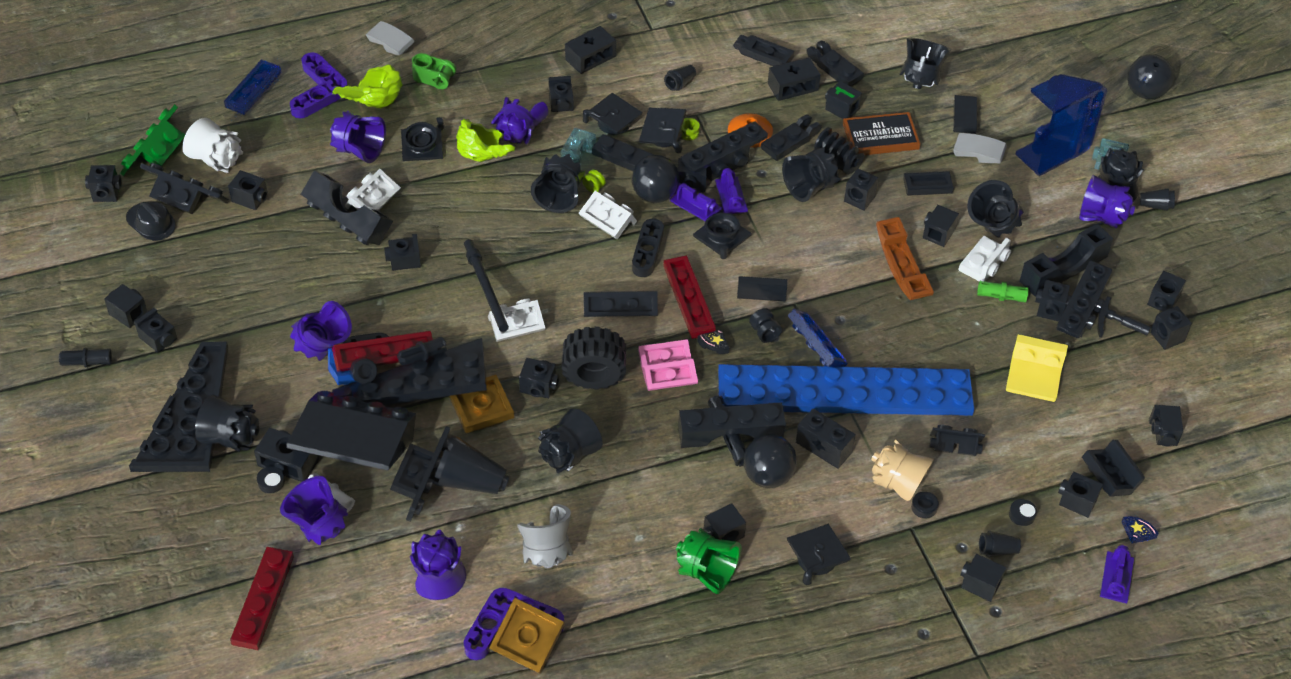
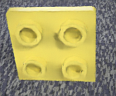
(1036, 368)

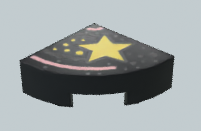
(714, 341)

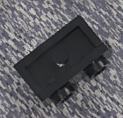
(1114, 469)

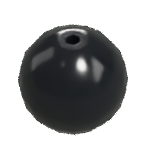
(1150, 76)
(655, 179)
(770, 461)

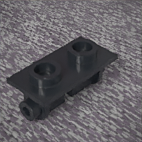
(946, 438)

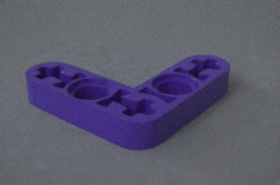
(305, 104)
(497, 612)

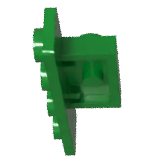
(158, 145)

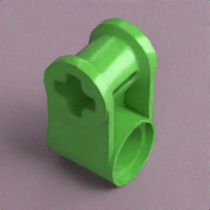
(430, 70)

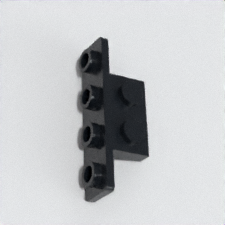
(725, 152)
(178, 192)
(1085, 301)
(415, 472)

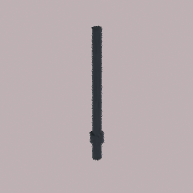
(474, 258)

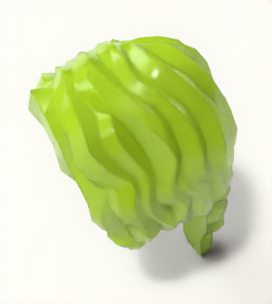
(376, 89)
(480, 143)

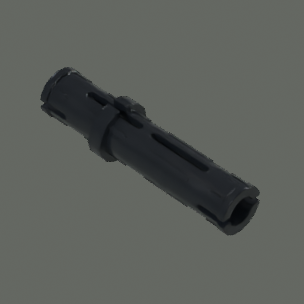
(733, 441)

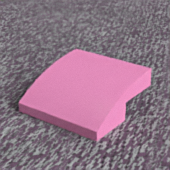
(667, 365)

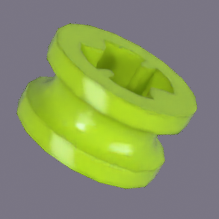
(692, 124)
(593, 181)

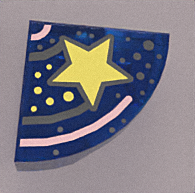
(1139, 529)

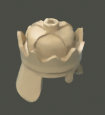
(900, 469)

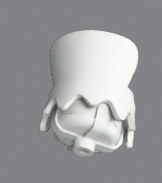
(212, 145)

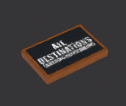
(882, 133)

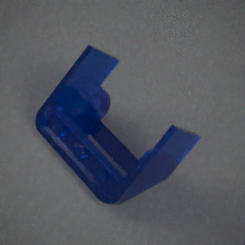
(1073, 124)

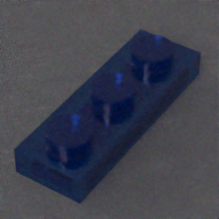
(252, 87)
(817, 339)

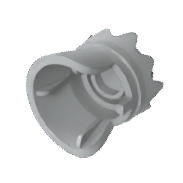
(547, 543)

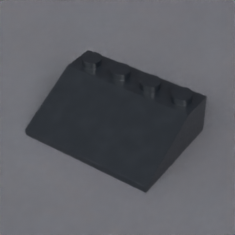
(353, 430)

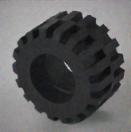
(594, 358)

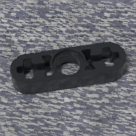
(646, 239)

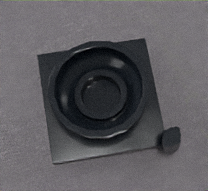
(612, 114)
(663, 127)
(422, 141)
(722, 233)
(818, 551)

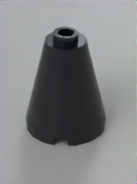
(469, 469)

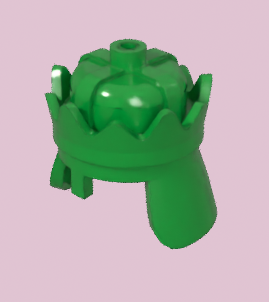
(708, 559)

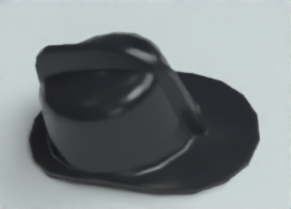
(151, 220)

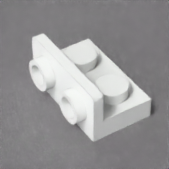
(374, 192)
(606, 214)
(985, 258)
(521, 318)

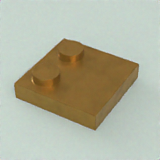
(483, 408)
(527, 635)

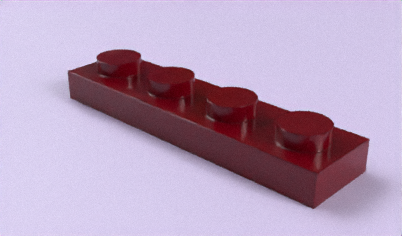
(689, 296)
(379, 350)
(262, 598)

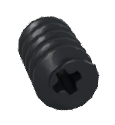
(847, 158)

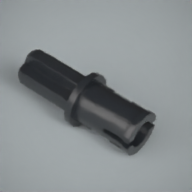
(422, 351)
(85, 357)

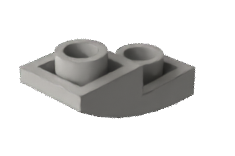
(390, 37)
(984, 148)

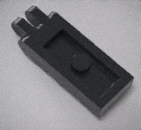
(763, 50)

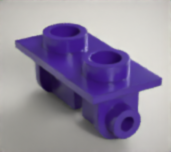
(730, 193)
(695, 203)
(1117, 575)

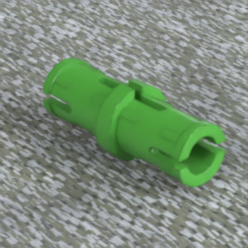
(1002, 291)

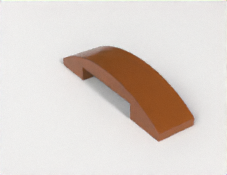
(901, 260)

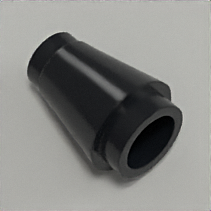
(679, 77)
(1158, 199)
(998, 544)

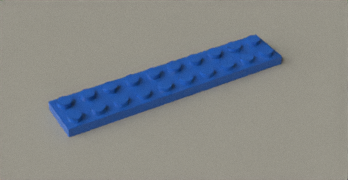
(849, 389)

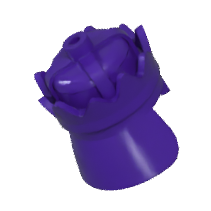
(517, 122)
(358, 136)
(1106, 203)
(321, 330)
(314, 510)
(437, 566)

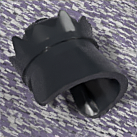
(924, 62)
(1121, 169)
(809, 173)
(558, 184)
(995, 207)
(226, 423)
(569, 440)

